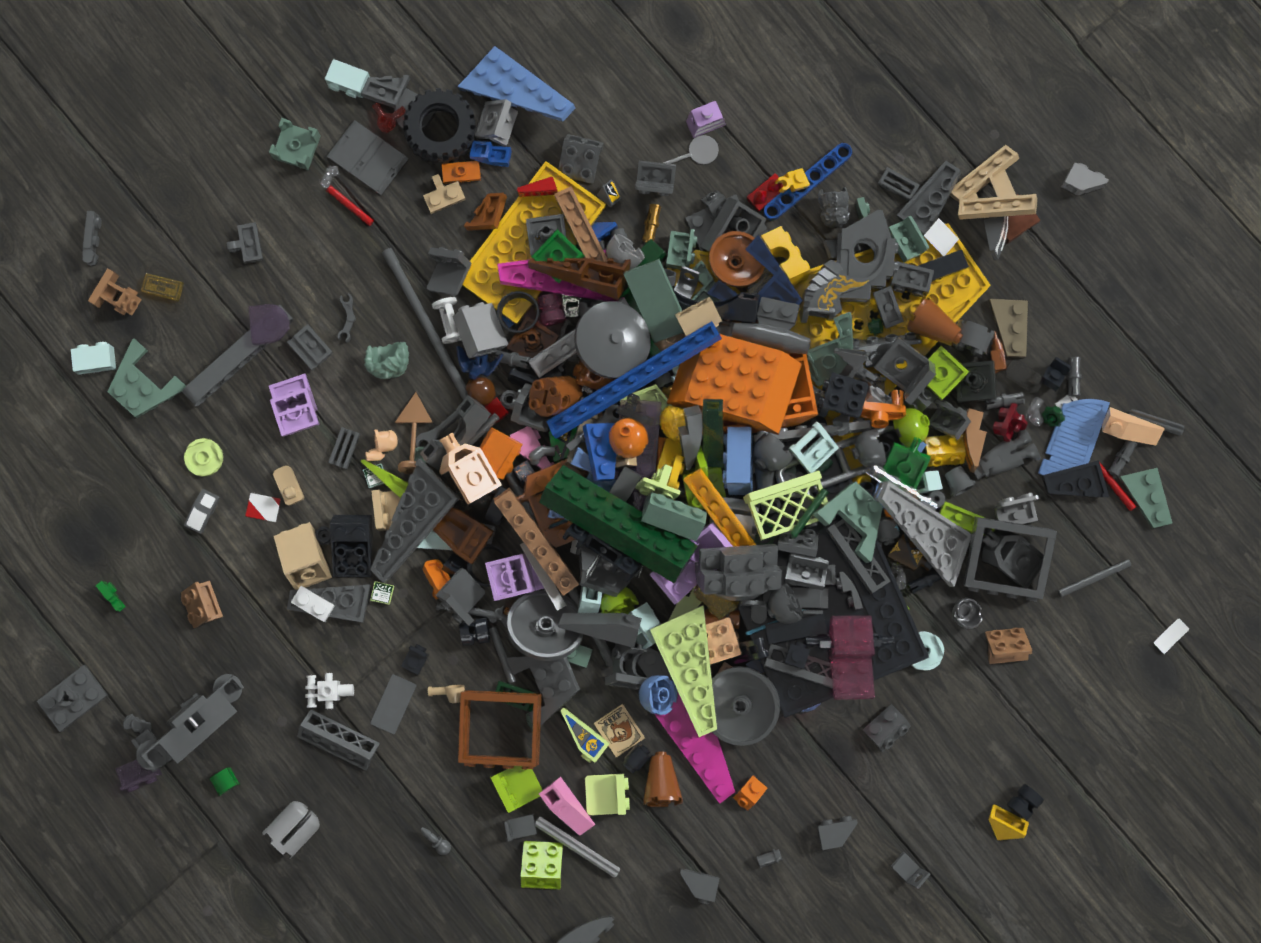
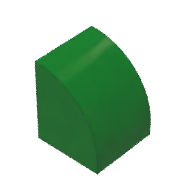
(224, 781)

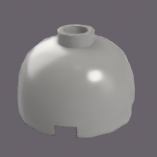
(621, 249)

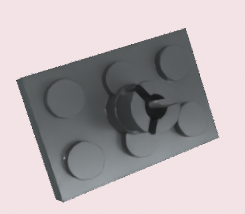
(72, 698)

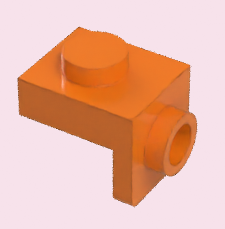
(750, 793)

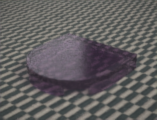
(267, 323)

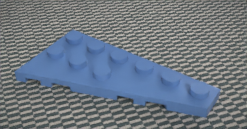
(504, 78)

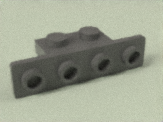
(879, 346)

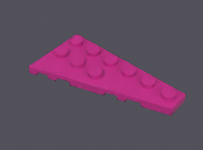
(520, 275)

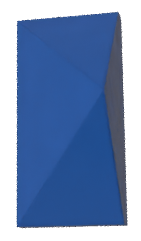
(603, 229)

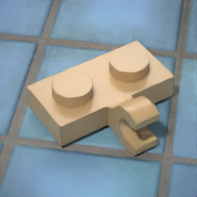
(443, 196)

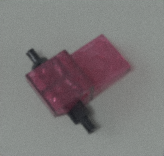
(851, 654)

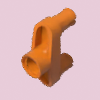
(882, 412)

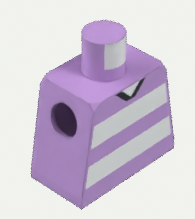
(706, 119)

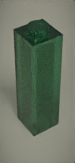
(713, 432)

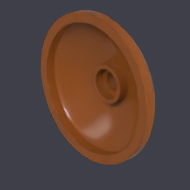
(731, 248)

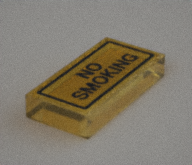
(162, 287)

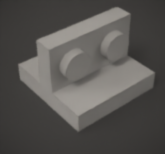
(496, 121)

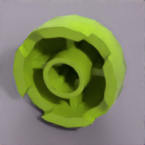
(912, 425)
(622, 603)

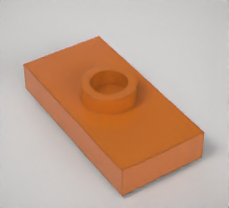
(461, 172)

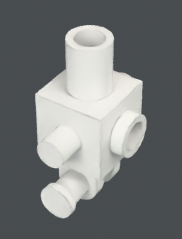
(327, 690)

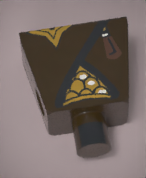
(907, 554)

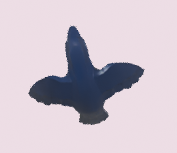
(478, 366)

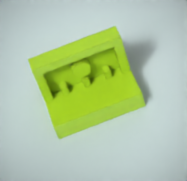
(948, 373)

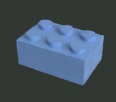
(738, 460)

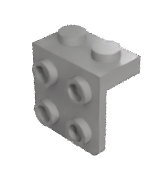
(1017, 511)

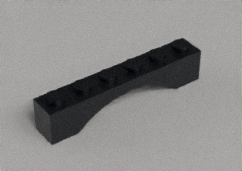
(740, 307)

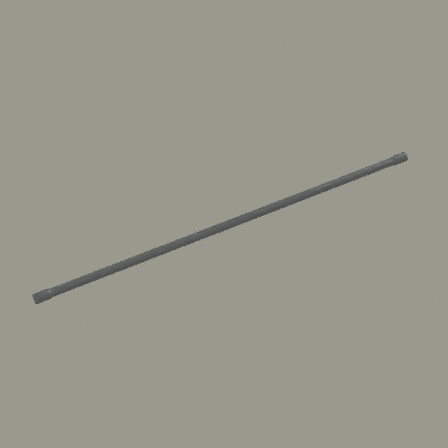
(394, 264)

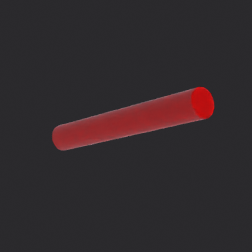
(348, 204)
(1117, 489)

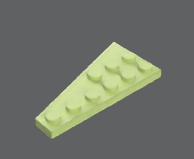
(686, 655)

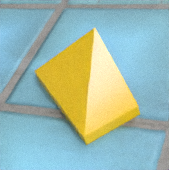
(1007, 824)

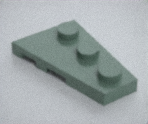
(1149, 495)

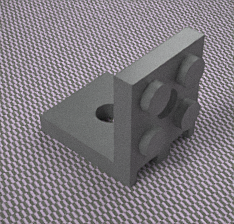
(911, 378)

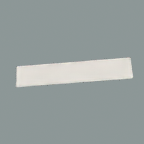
(546, 581)

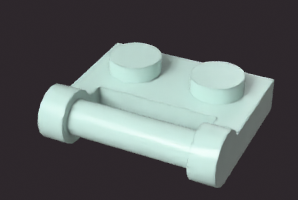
(817, 452)

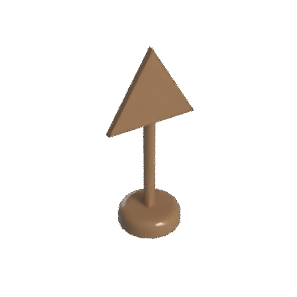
(412, 413)

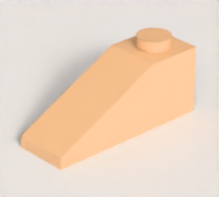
(1131, 428)

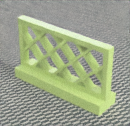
(779, 491)

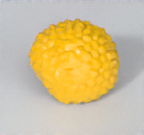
(670, 420)

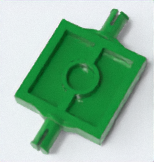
(907, 463)

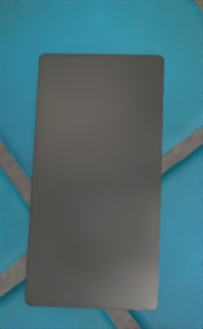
(393, 704)

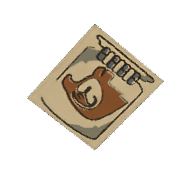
(619, 730)

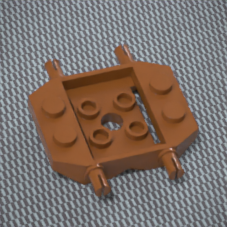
(536, 483)

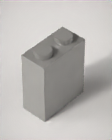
(480, 329)

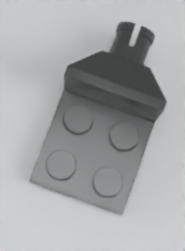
(1012, 556)

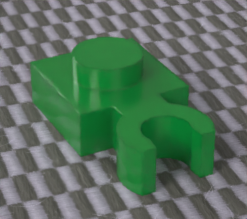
(108, 591)

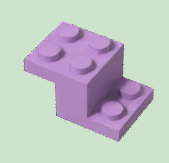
(293, 405)
(512, 577)

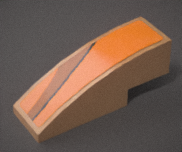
(973, 439)

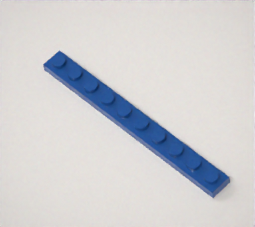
(634, 380)

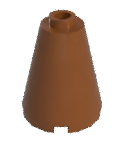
(934, 324)
(662, 782)

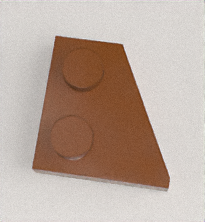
(488, 213)

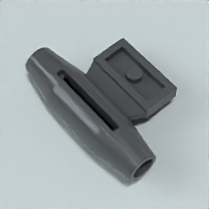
(774, 328)

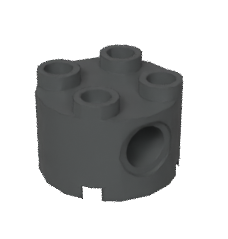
(974, 338)

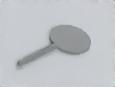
(702, 150)

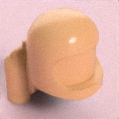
(384, 442)

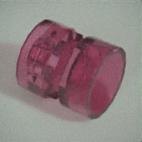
(551, 310)

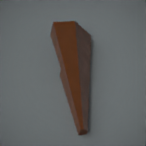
(597, 276)

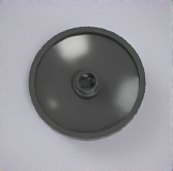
(612, 339)
(535, 629)
(744, 705)

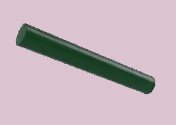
(808, 513)

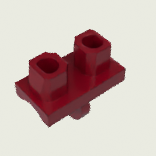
(1012, 422)

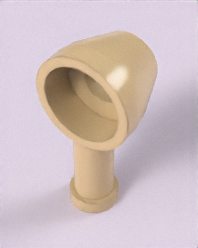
(453, 692)

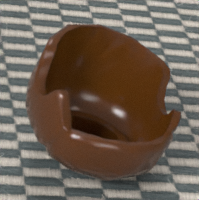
(481, 390)

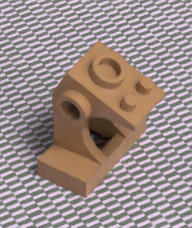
(107, 291)

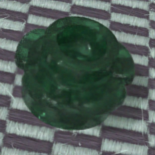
(875, 326)

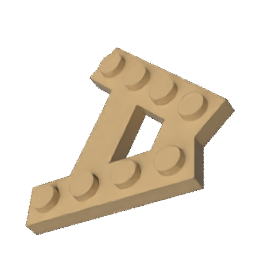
(1006, 201)

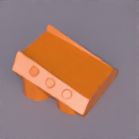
(500, 451)

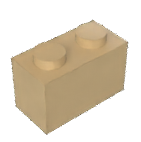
(698, 316)

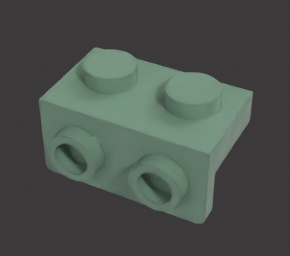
(909, 239)
(680, 249)

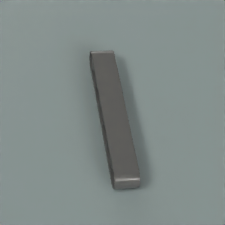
(223, 368)

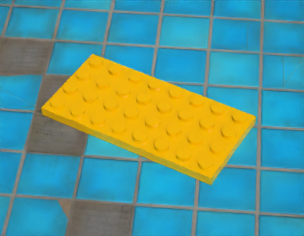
(511, 242)

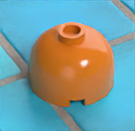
(628, 438)

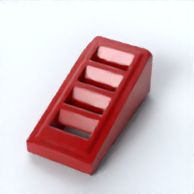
(539, 188)

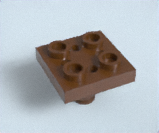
(532, 339)

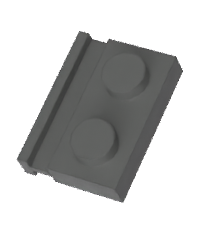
(310, 347)

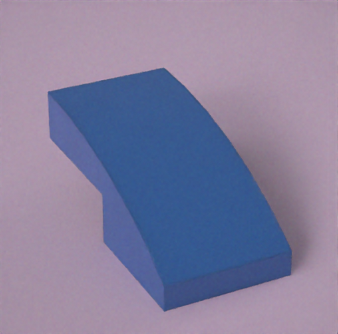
(488, 154)

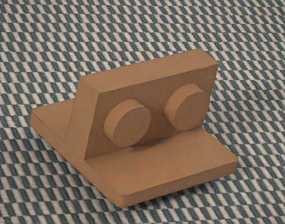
(201, 603)
(1007, 645)

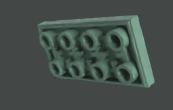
(655, 299)

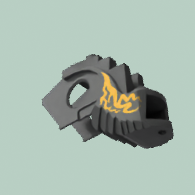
(849, 278)

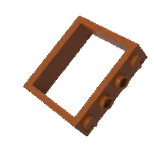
(491, 761)

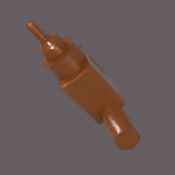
(997, 354)

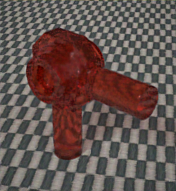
(387, 121)

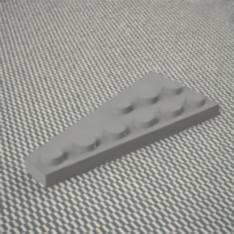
(933, 534)

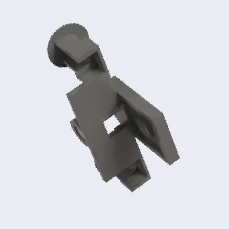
(179, 740)

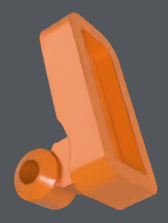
(435, 575)

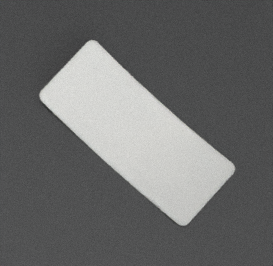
(1171, 635)

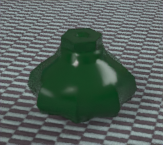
(1053, 416)

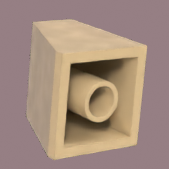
(302, 556)

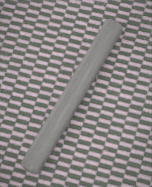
(577, 847)

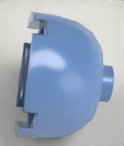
(658, 694)

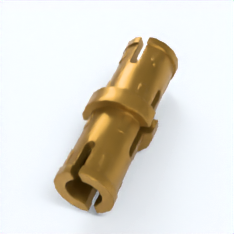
(651, 223)

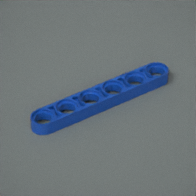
(818, 167)

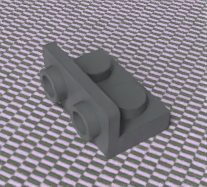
(912, 279)

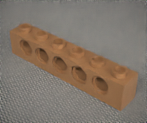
(536, 541)

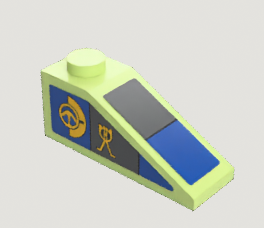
(587, 740)

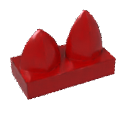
(765, 193)

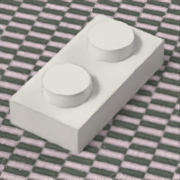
(312, 604)

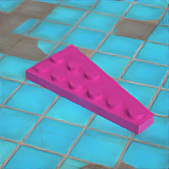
(702, 752)

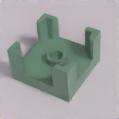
(295, 145)

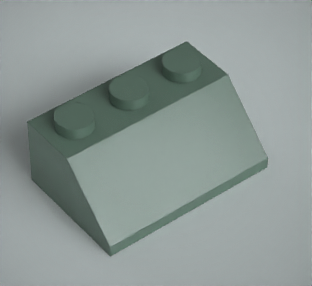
(673, 516)

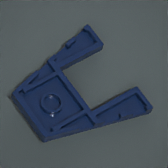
(776, 288)

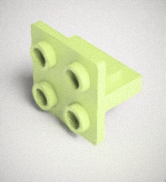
(658, 484)

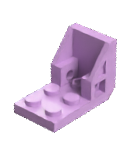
(709, 538)

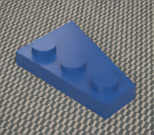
(600, 452)

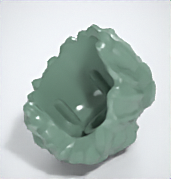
(387, 360)

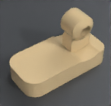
(288, 485)

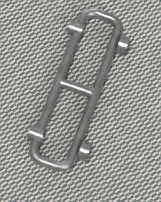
(847, 473)

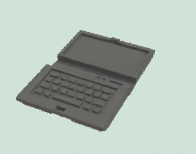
(367, 157)

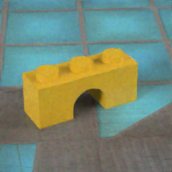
(780, 245)

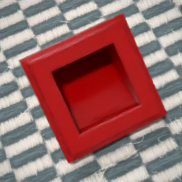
(496, 407)

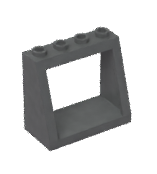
(1011, 591)

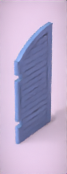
(1076, 437)

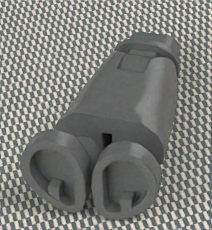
(1005, 457)

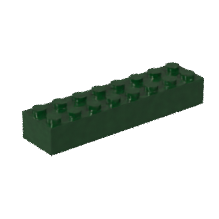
(617, 523)

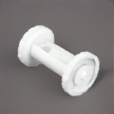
(446, 310)

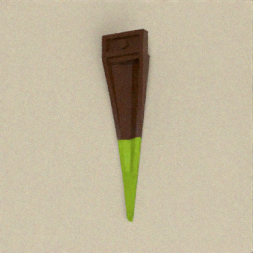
(457, 529)

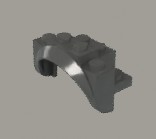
(741, 571)

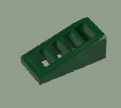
(527, 707)

